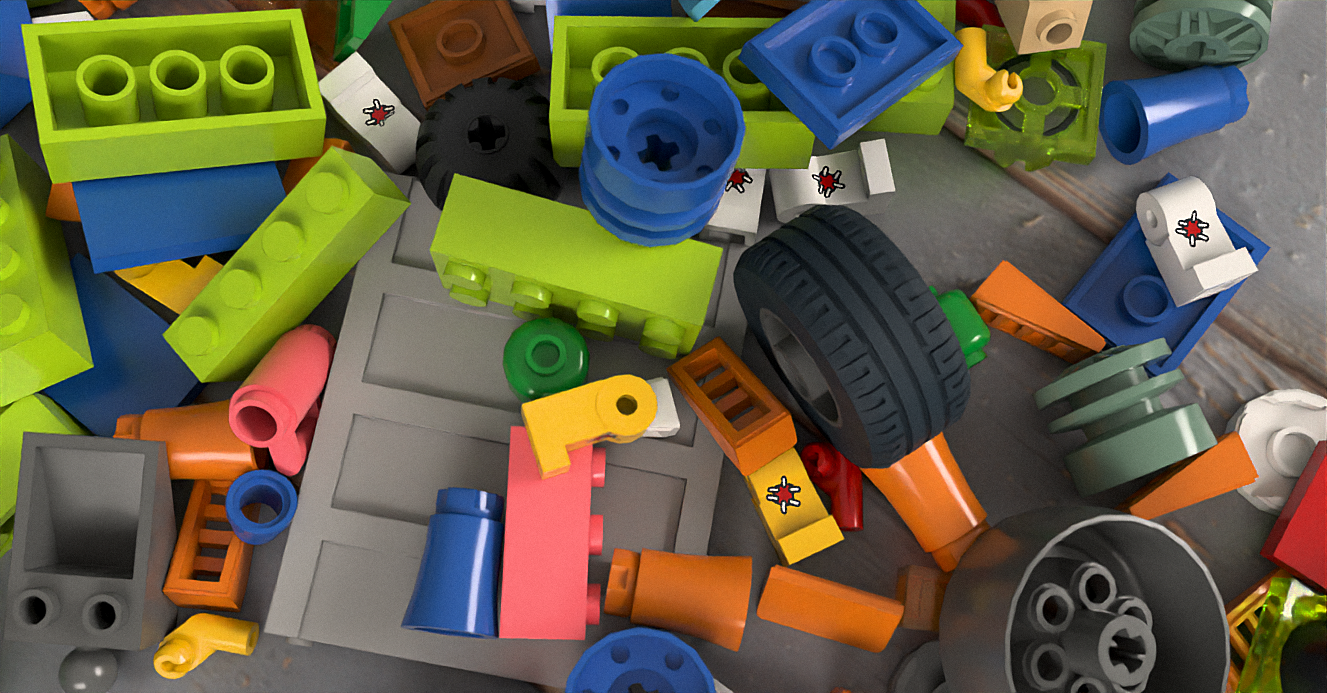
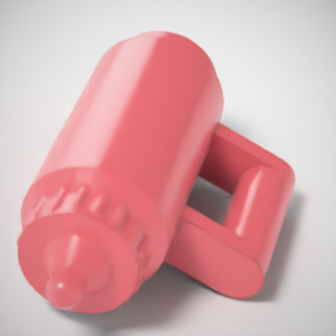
(281, 396)

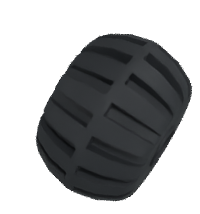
(485, 117)

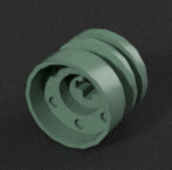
(1200, 32)
(1123, 417)

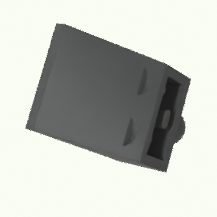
(90, 539)

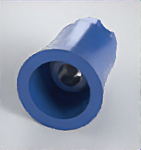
(1168, 109)
(459, 567)

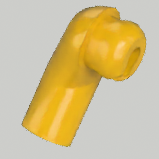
(977, 80)
(200, 638)

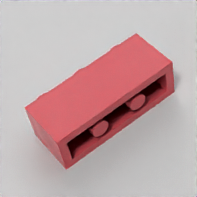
(549, 545)

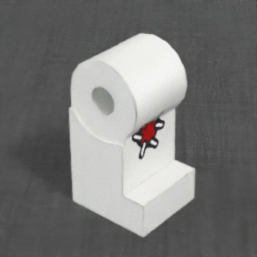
(371, 113)
(850, 178)
(737, 209)
(1190, 241)

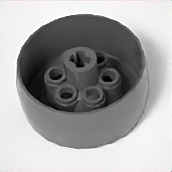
(1146, 631)

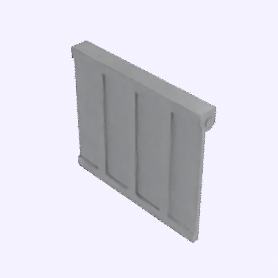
(428, 408)

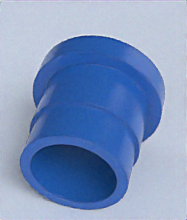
(265, 488)

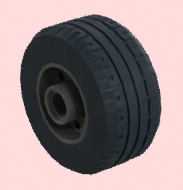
(853, 334)

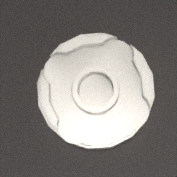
(1280, 438)

